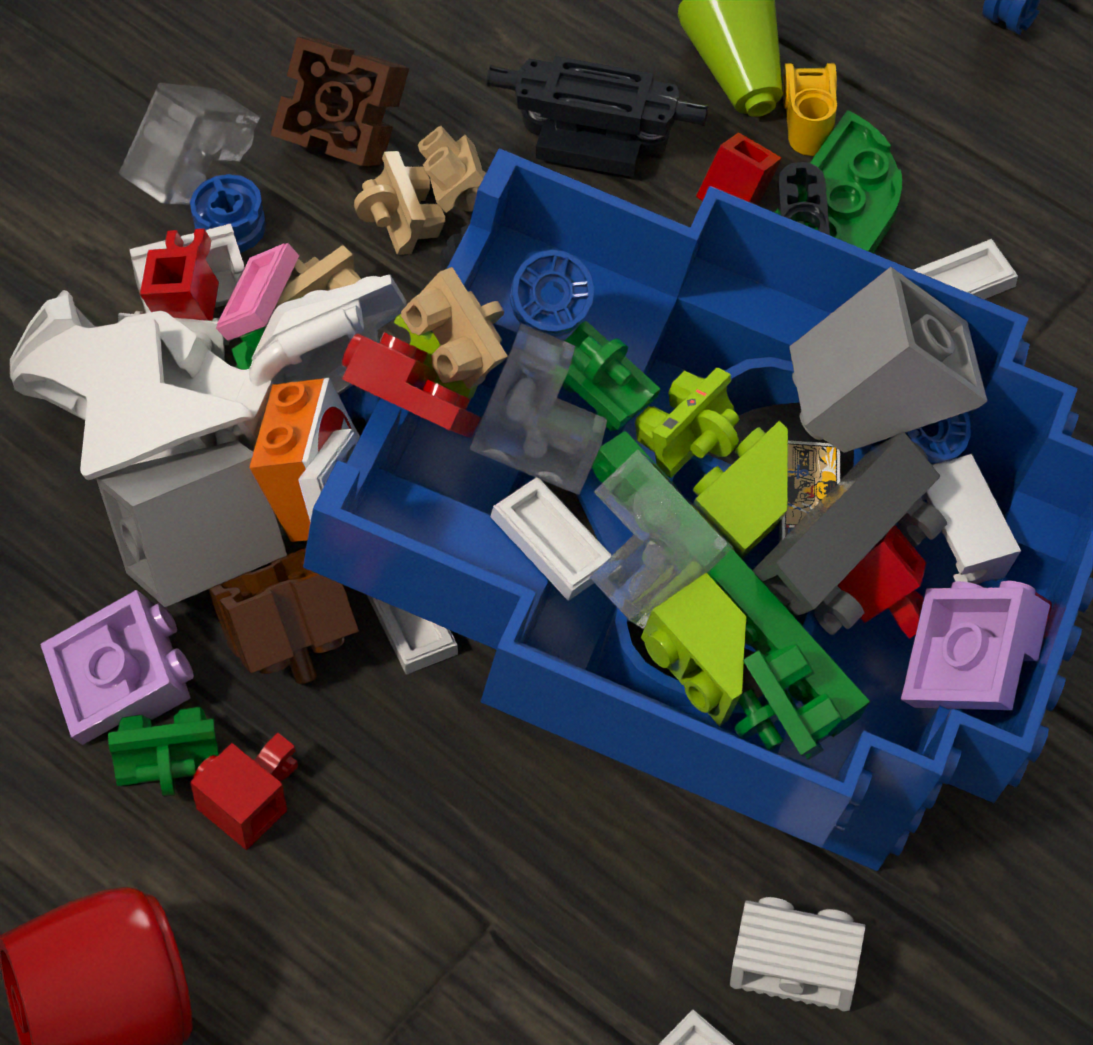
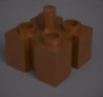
(339, 101)
(279, 613)

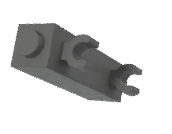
(846, 526)

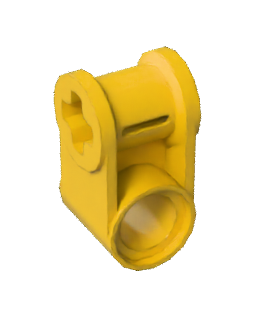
(809, 106)

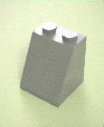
(884, 366)
(191, 520)

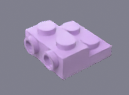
(974, 645)
(117, 666)

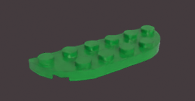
(860, 183)

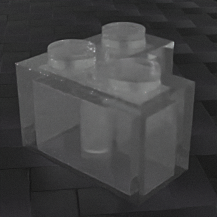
(181, 138)
(529, 424)
(669, 541)

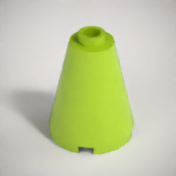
(739, 48)

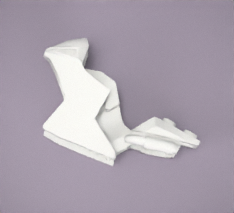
(159, 390)

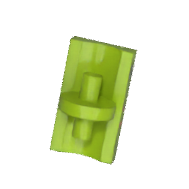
(696, 426)

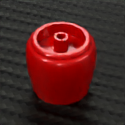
(97, 974)

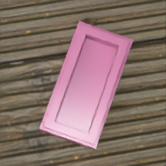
(257, 291)

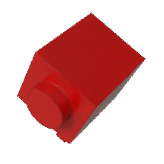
(741, 169)
(181, 278)
(889, 581)
(244, 793)

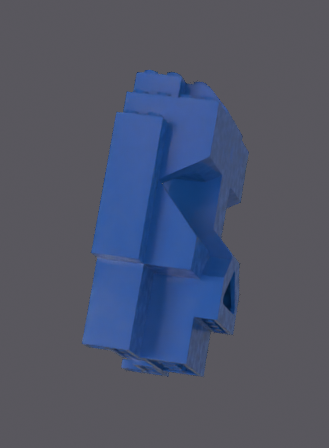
(733, 295)

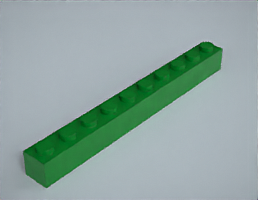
(767, 620)

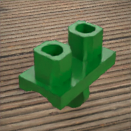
(607, 377)
(804, 725)
(164, 751)

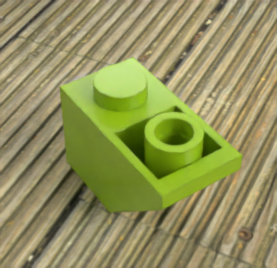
(751, 493)
(702, 644)

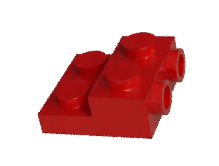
(400, 376)

